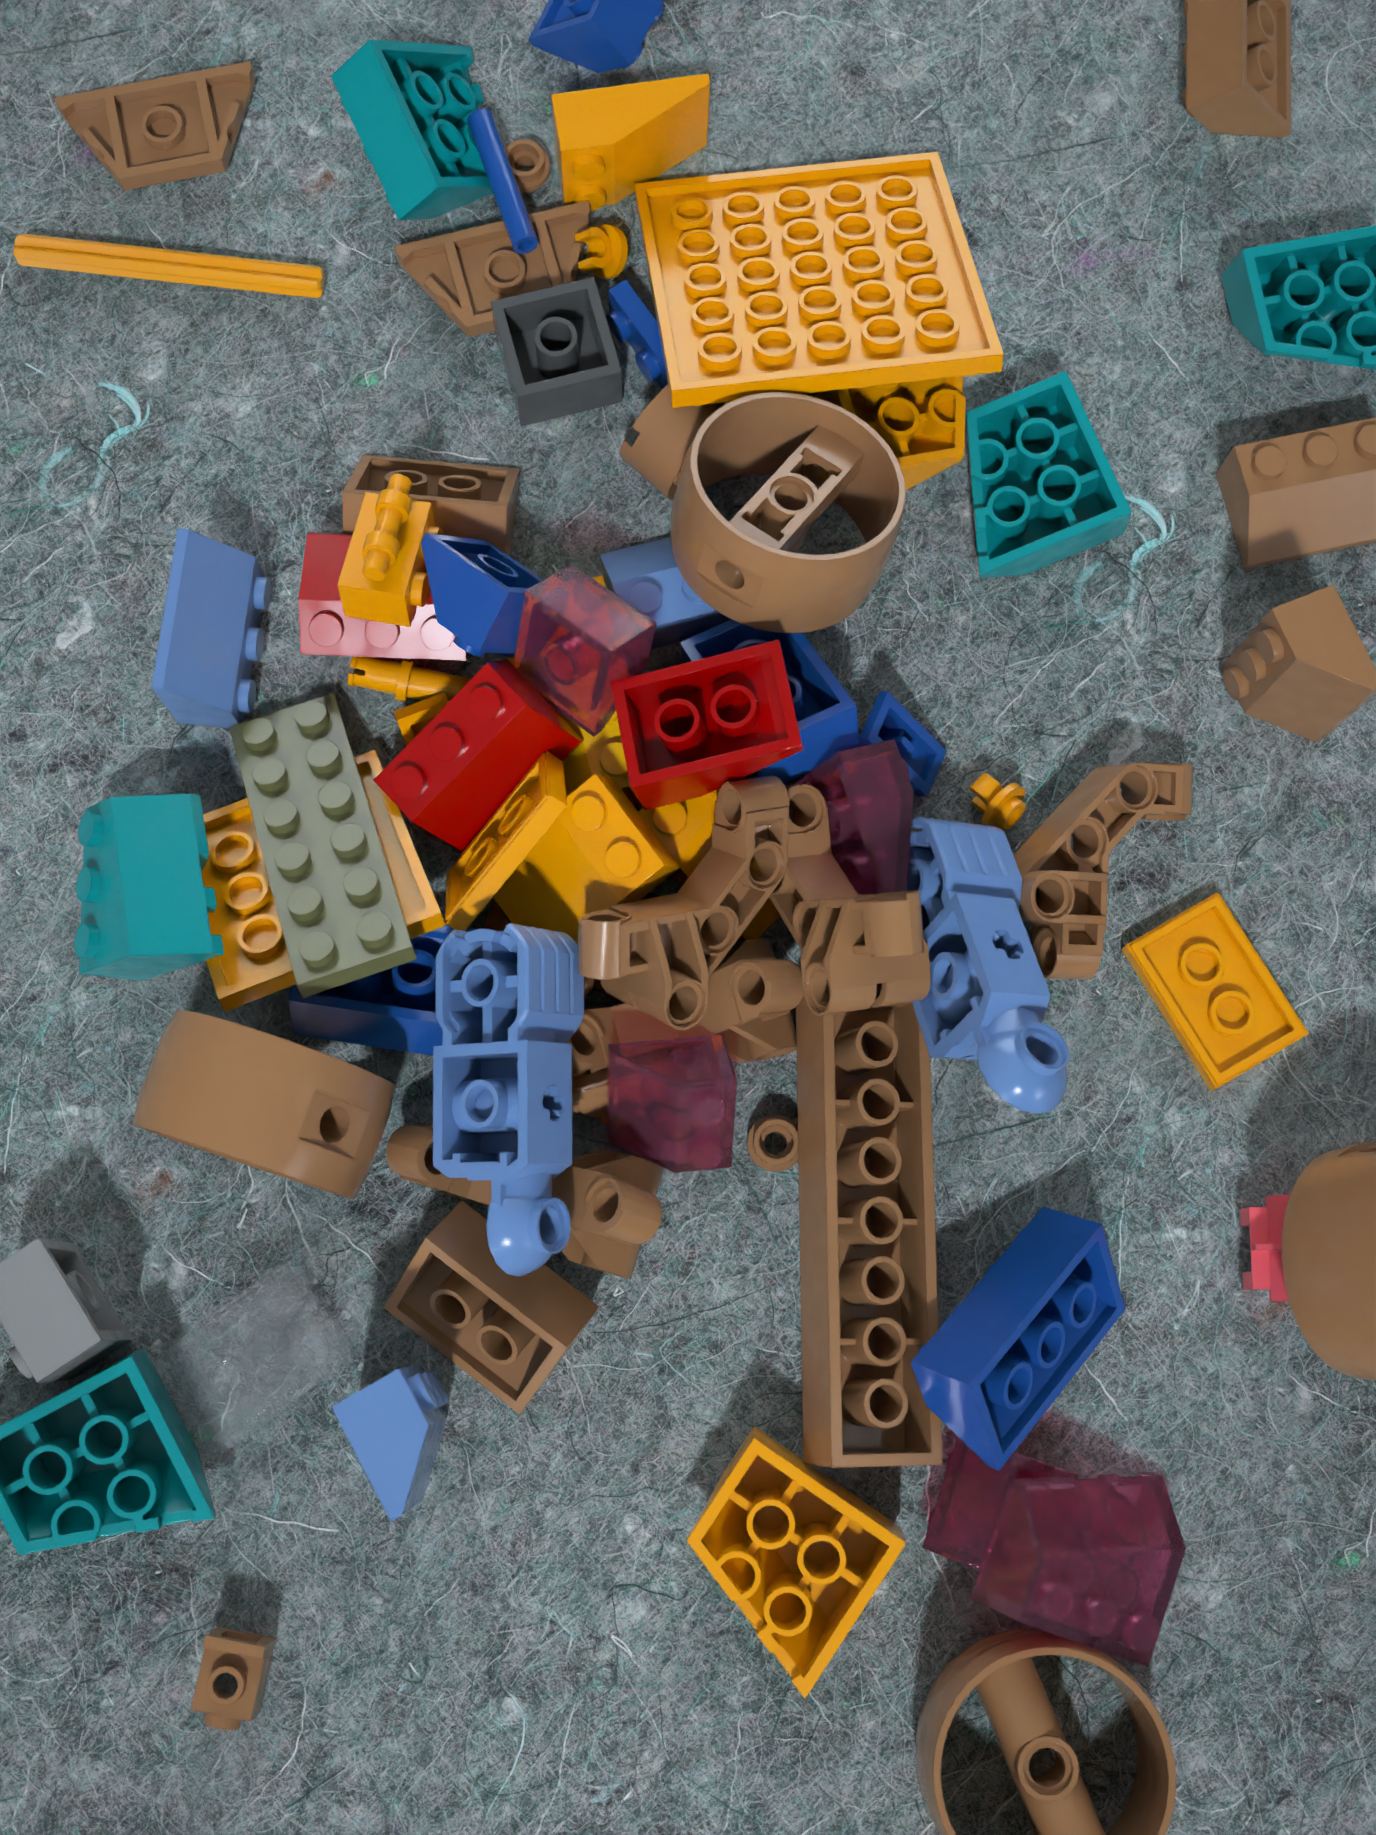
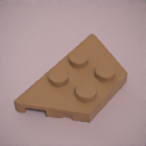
(163, 125)
(479, 264)

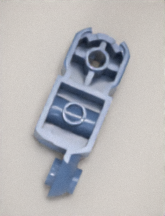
(984, 973)
(507, 1080)

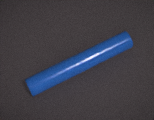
(502, 181)

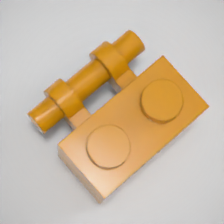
(385, 559)

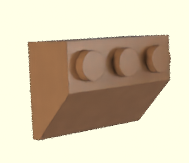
(1239, 66)
(1302, 493)
(464, 497)
(1302, 667)
(485, 1321)

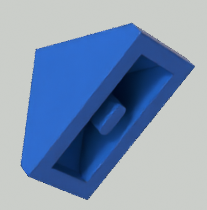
(915, 744)

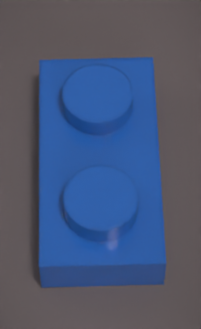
(633, 322)

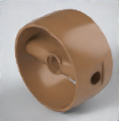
(814, 458)
(264, 1102)
(1333, 1257)
(1026, 1722)

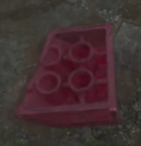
(1086, 1560)

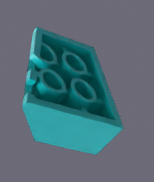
(413, 123)
(1308, 297)
(1039, 480)
(144, 887)
(100, 1462)

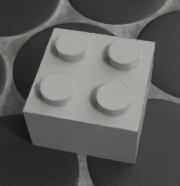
(56, 1312)

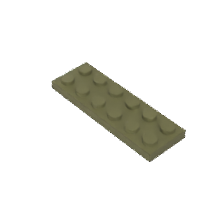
(321, 846)

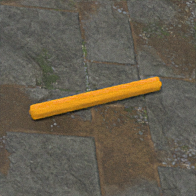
(169, 265)

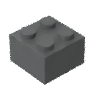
(557, 351)

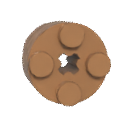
(664, 440)

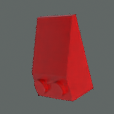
(705, 723)

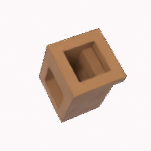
(248, 1660)

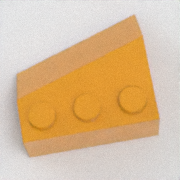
(916, 419)
(793, 1553)

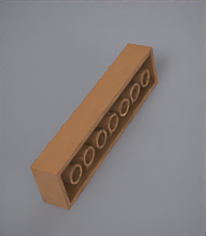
(865, 1237)

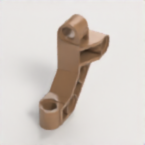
(1069, 887)
(853, 945)
(667, 946)
(746, 1003)
(605, 1192)

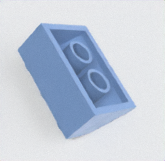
(653, 585)
(210, 632)
(396, 1434)

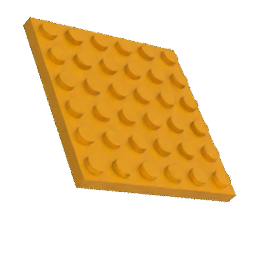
(813, 279)

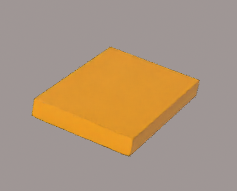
(505, 841)
(1214, 991)

